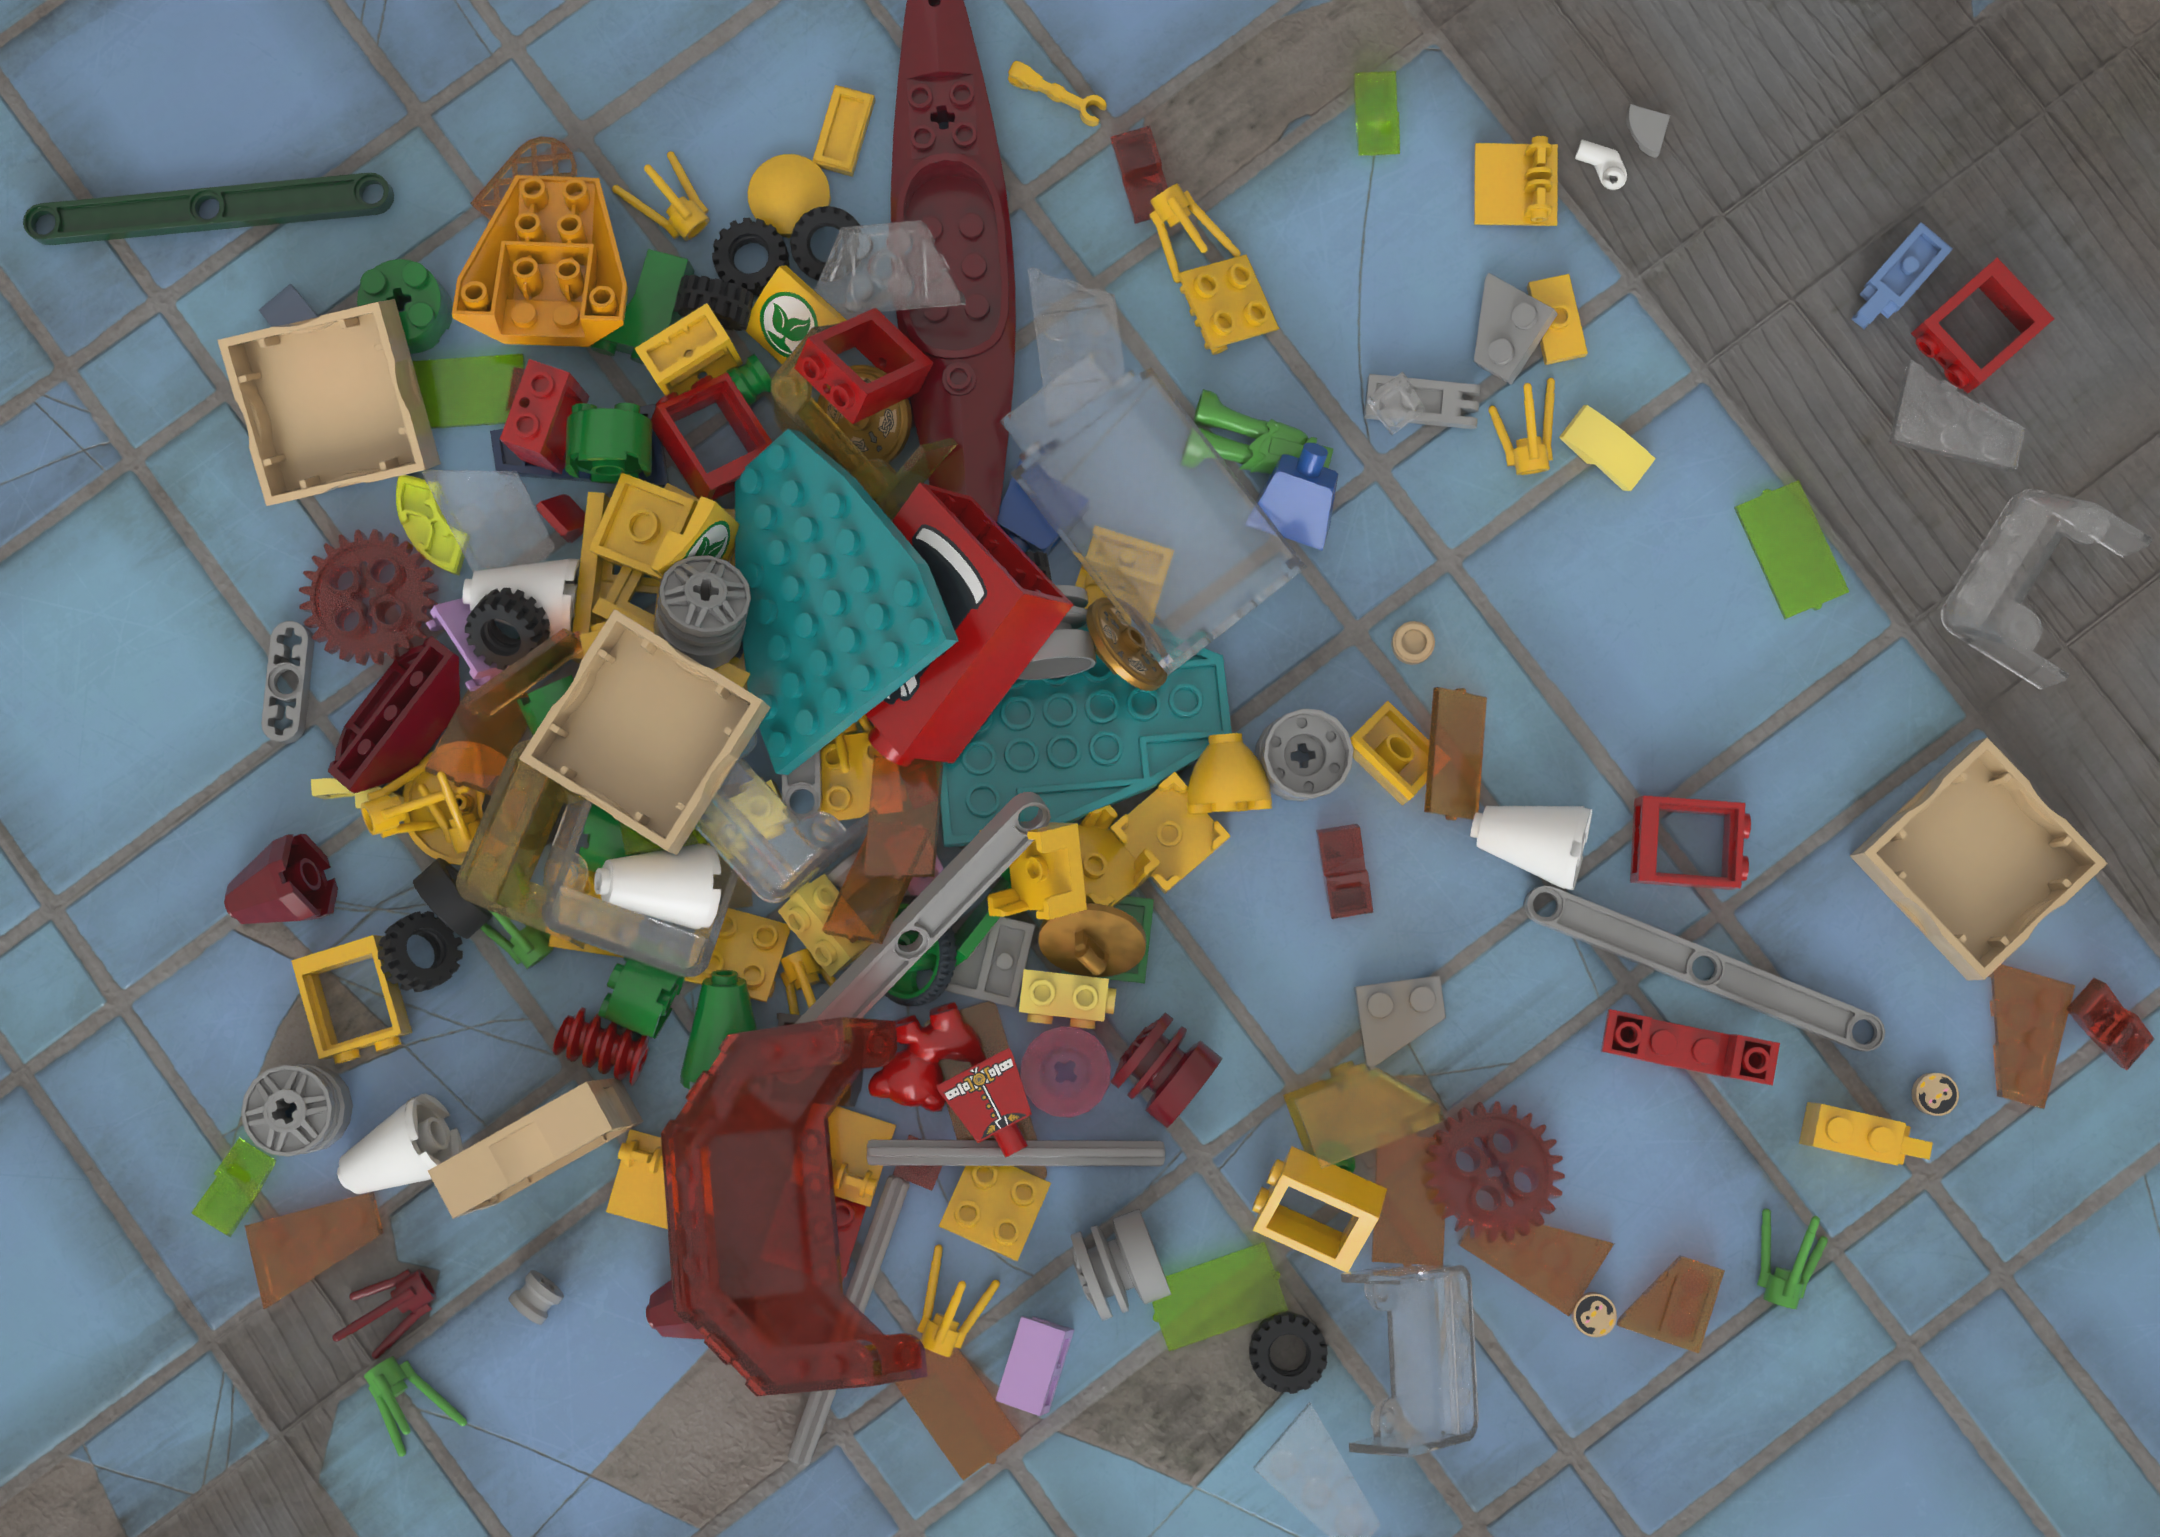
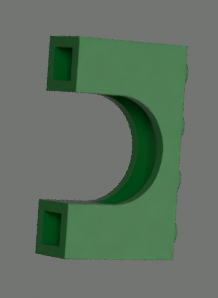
(651, 306)

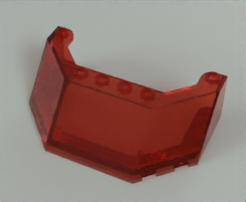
(759, 1211)

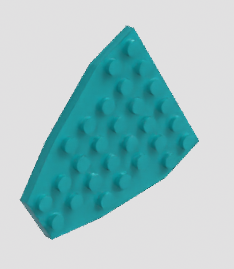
(835, 598)
(1082, 743)

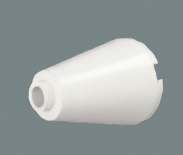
(549, 583)
(1536, 839)
(664, 885)
(401, 1148)

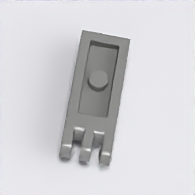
(1440, 398)

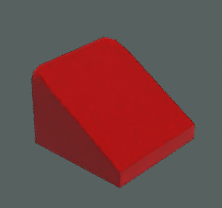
(563, 516)

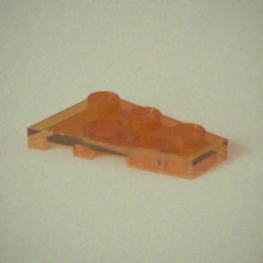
(2028, 1032)
(306, 1243)
(1546, 1262)

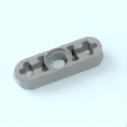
(300, 652)

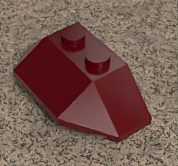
(399, 718)

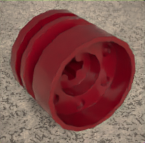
(1165, 1069)

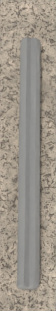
(1037, 1153)
(859, 1294)

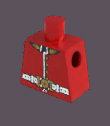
(990, 1101)

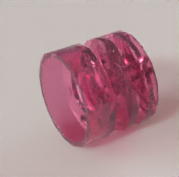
(1069, 1097)

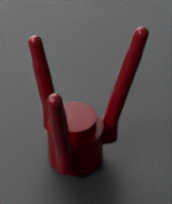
(411, 1293)

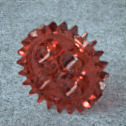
(333, 605)
(1527, 1155)

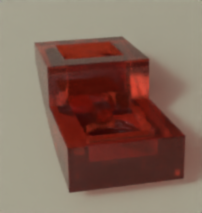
(1139, 170)
(1344, 871)
(2109, 1024)

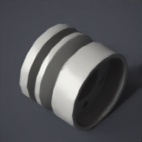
(703, 609)
(1067, 648)
(1317, 735)
(320, 1116)
(1119, 1265)

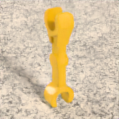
(1026, 78)

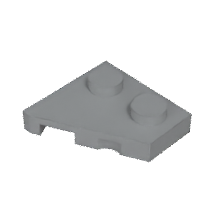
(1509, 328)
(996, 964)
(1396, 1014)

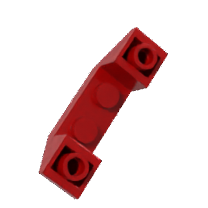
(1690, 1048)

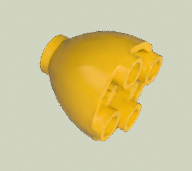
(1228, 778)

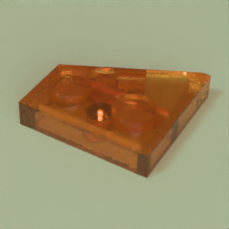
(1676, 1304)

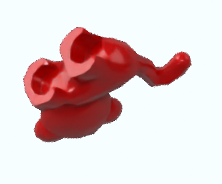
(916, 1070)

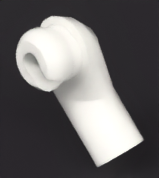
(1606, 162)

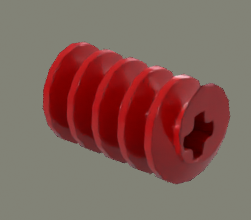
(602, 1046)

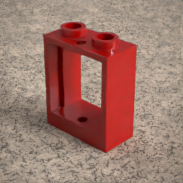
(2010, 298)
(883, 346)
(738, 414)
(539, 430)
(1645, 842)

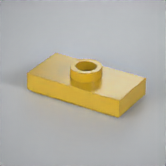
(1565, 335)

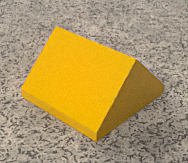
(1392, 752)

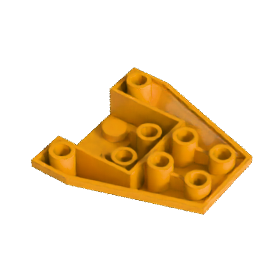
(545, 267)

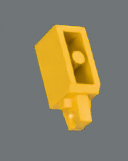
(1860, 1135)

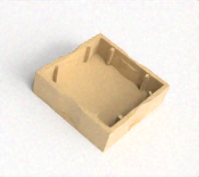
(330, 402)
(645, 732)
(1978, 860)
(535, 1146)

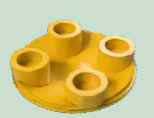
(786, 190)

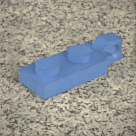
(1901, 274)

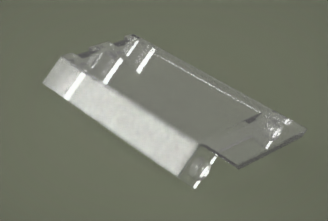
(1147, 507)

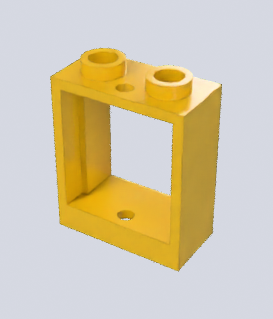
(687, 349)
(307, 976)
(1329, 1185)

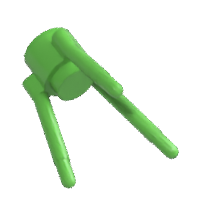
(526, 945)
(1786, 1285)
(387, 1383)

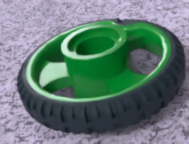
(940, 955)

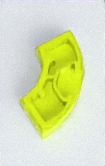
(426, 524)

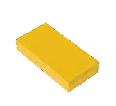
(844, 130)

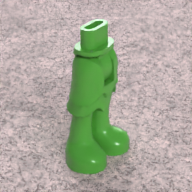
(1271, 437)

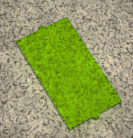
(466, 389)
(1791, 549)
(1219, 1296)

